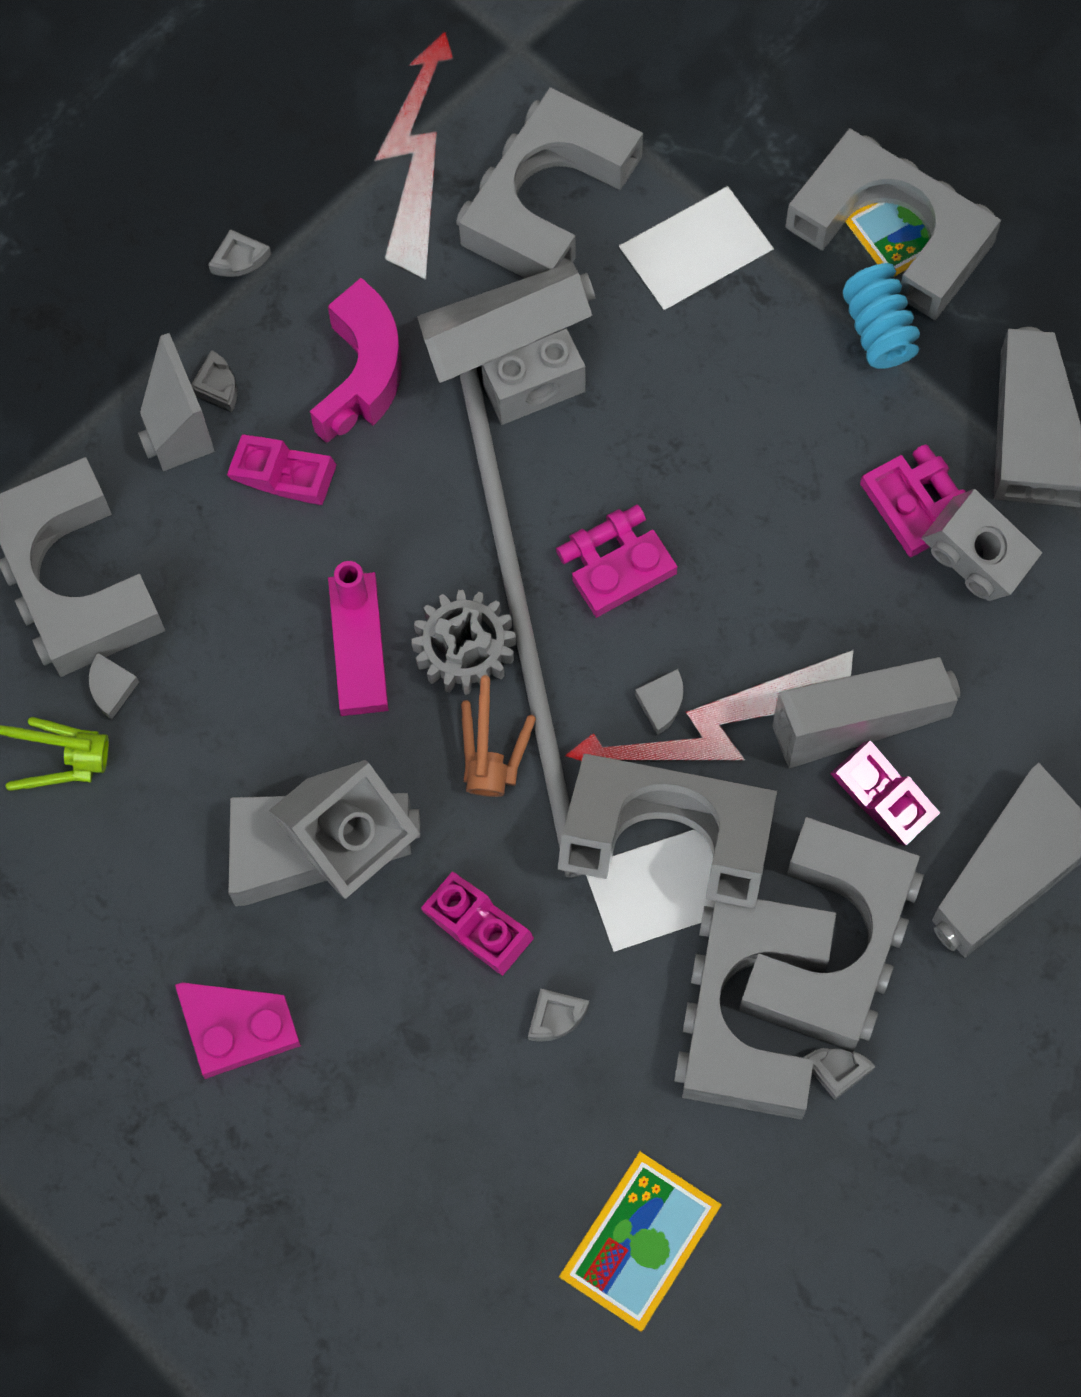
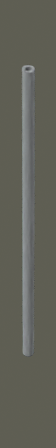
(517, 602)

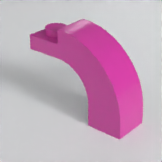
(370, 329)

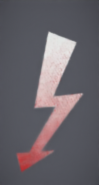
(411, 228)
(715, 744)

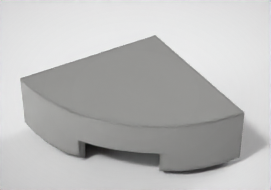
(238, 255)
(216, 382)
(110, 685)
(661, 700)
(556, 1015)
(839, 1069)

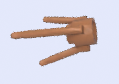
(484, 769)

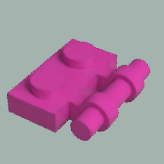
(904, 501)
(623, 572)

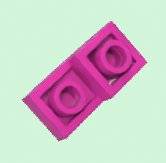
(477, 923)

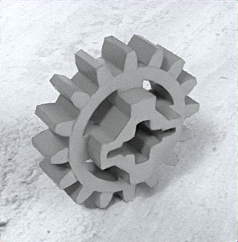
(452, 625)

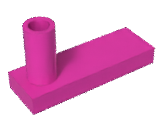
(357, 640)

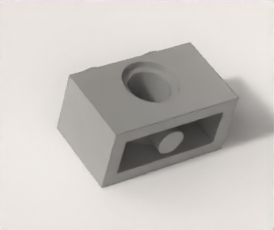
(534, 377)
(1006, 550)

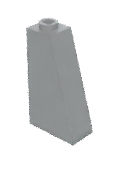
(504, 319)
(1036, 423)
(861, 708)
(264, 857)
(1017, 863)

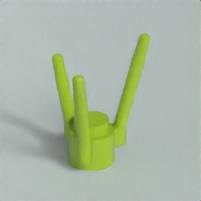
(82, 749)

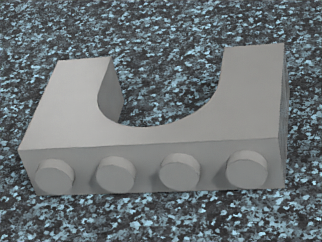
(554, 135)
(865, 174)
(69, 627)
(621, 793)
(838, 1003)
(719, 1064)

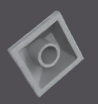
(172, 412)
(345, 824)

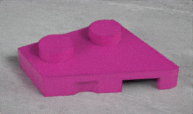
(235, 1026)

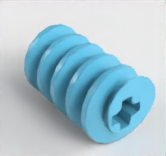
(881, 317)

